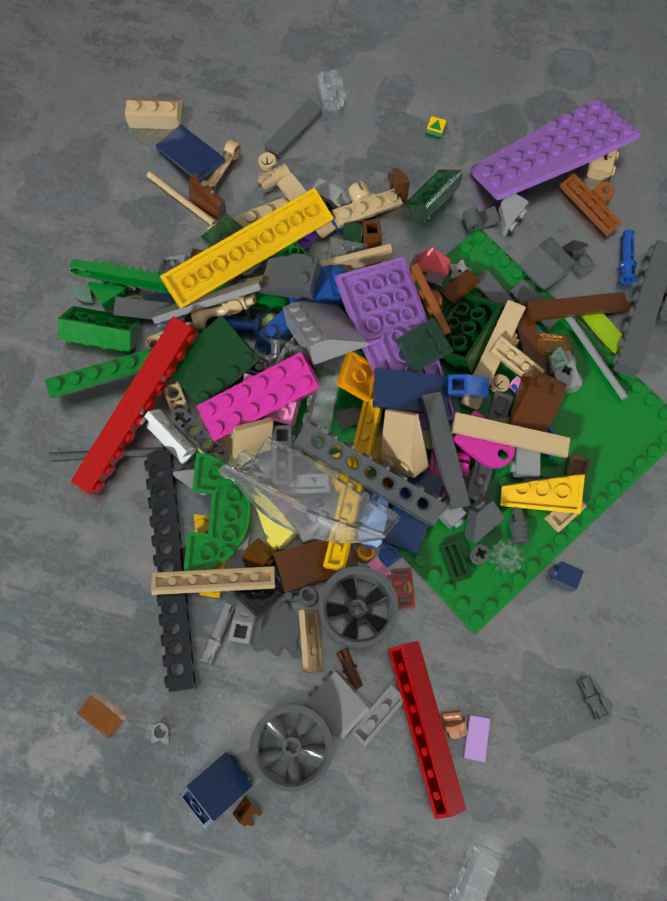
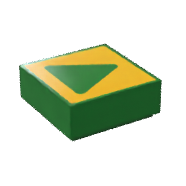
(436, 126)

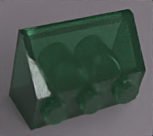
(433, 194)

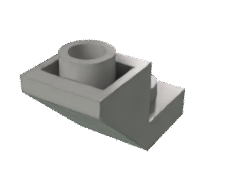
(331, 193)

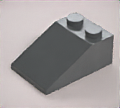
(292, 276)

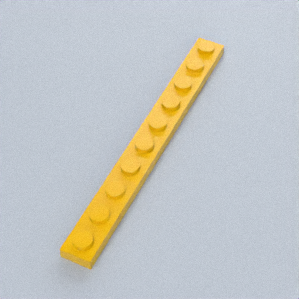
(364, 442)

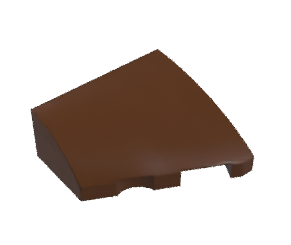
(206, 198)

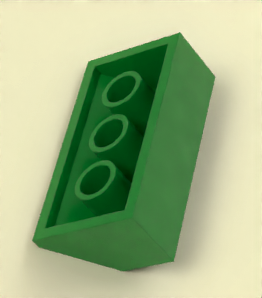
(99, 329)

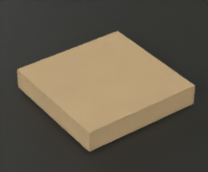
(251, 436)

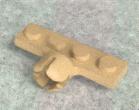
(365, 204)

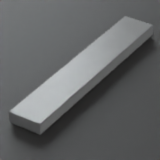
(208, 300)

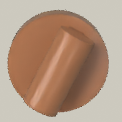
(454, 724)

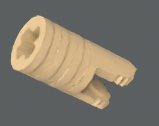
(273, 176)

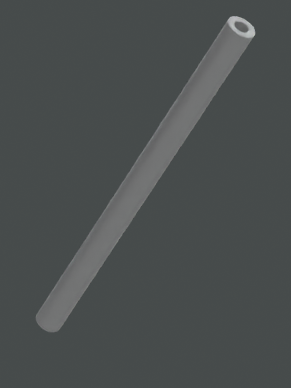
(597, 358)

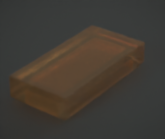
(549, 343)
(100, 716)

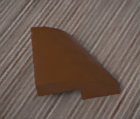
(400, 183)

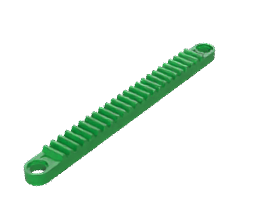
(152, 281)

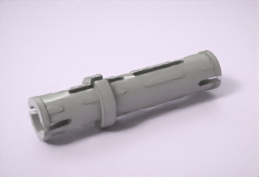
(217, 634)

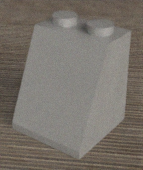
(338, 703)

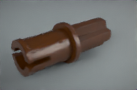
(349, 668)

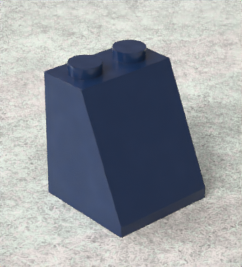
(216, 789)

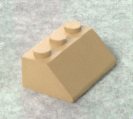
(153, 112)

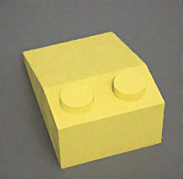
(277, 536)

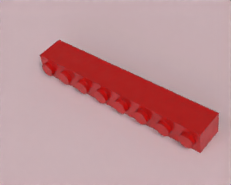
(427, 730)

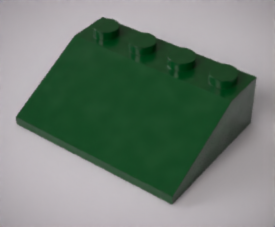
(471, 327)
(214, 361)

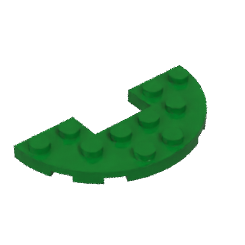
(227, 518)

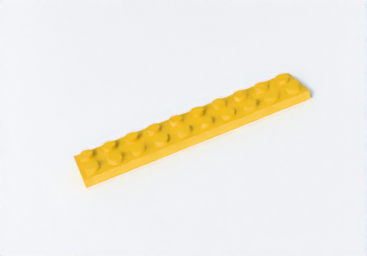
(246, 248)

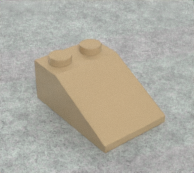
(403, 443)

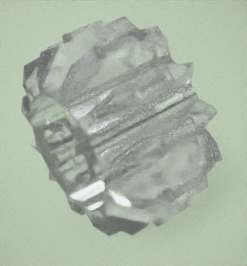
(504, 563)

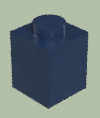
(566, 575)

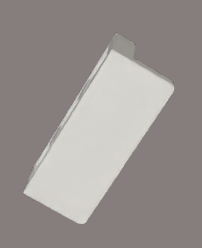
(170, 435)

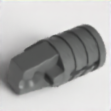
(518, 527)

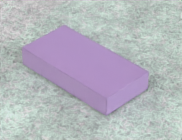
(476, 738)

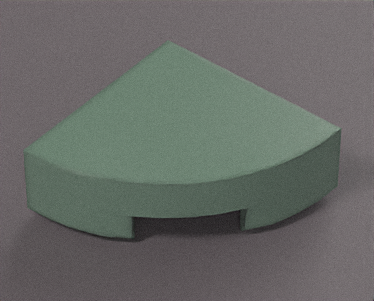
(83, 293)
(558, 359)

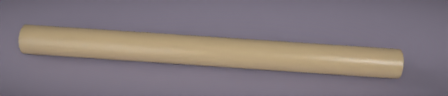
(181, 198)

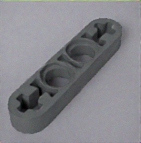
(200, 436)

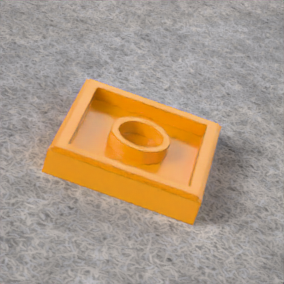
(356, 376)

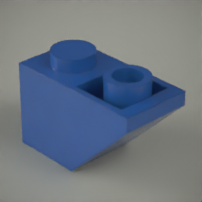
(468, 386)

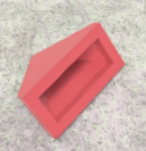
(433, 260)

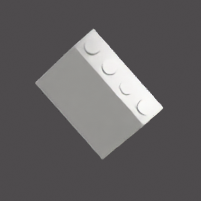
(322, 330)

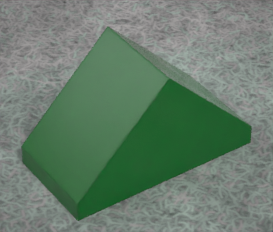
(106, 293)

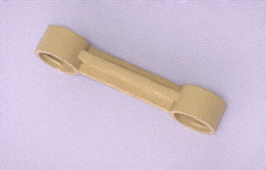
(231, 152)

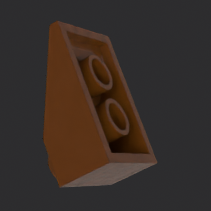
(537, 401)

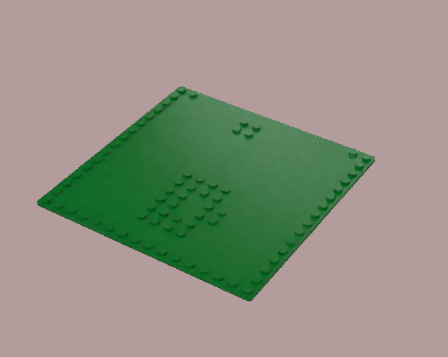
(613, 433)

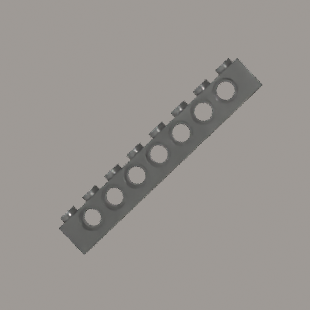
(428, 515)

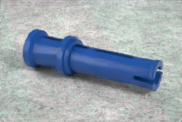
(628, 263)

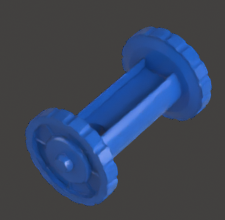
(246, 325)

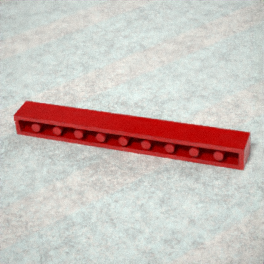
(133, 406)

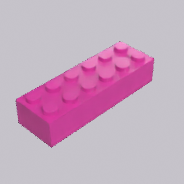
(259, 396)

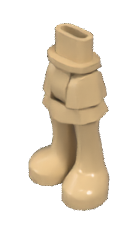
(227, 308)

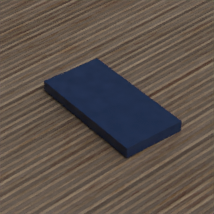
(190, 153)
(404, 389)
(410, 531)

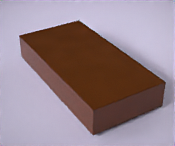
(459, 286)

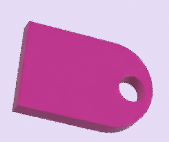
(483, 450)

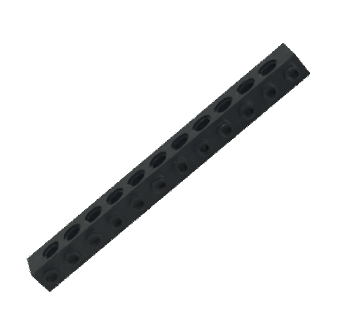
(154, 463)

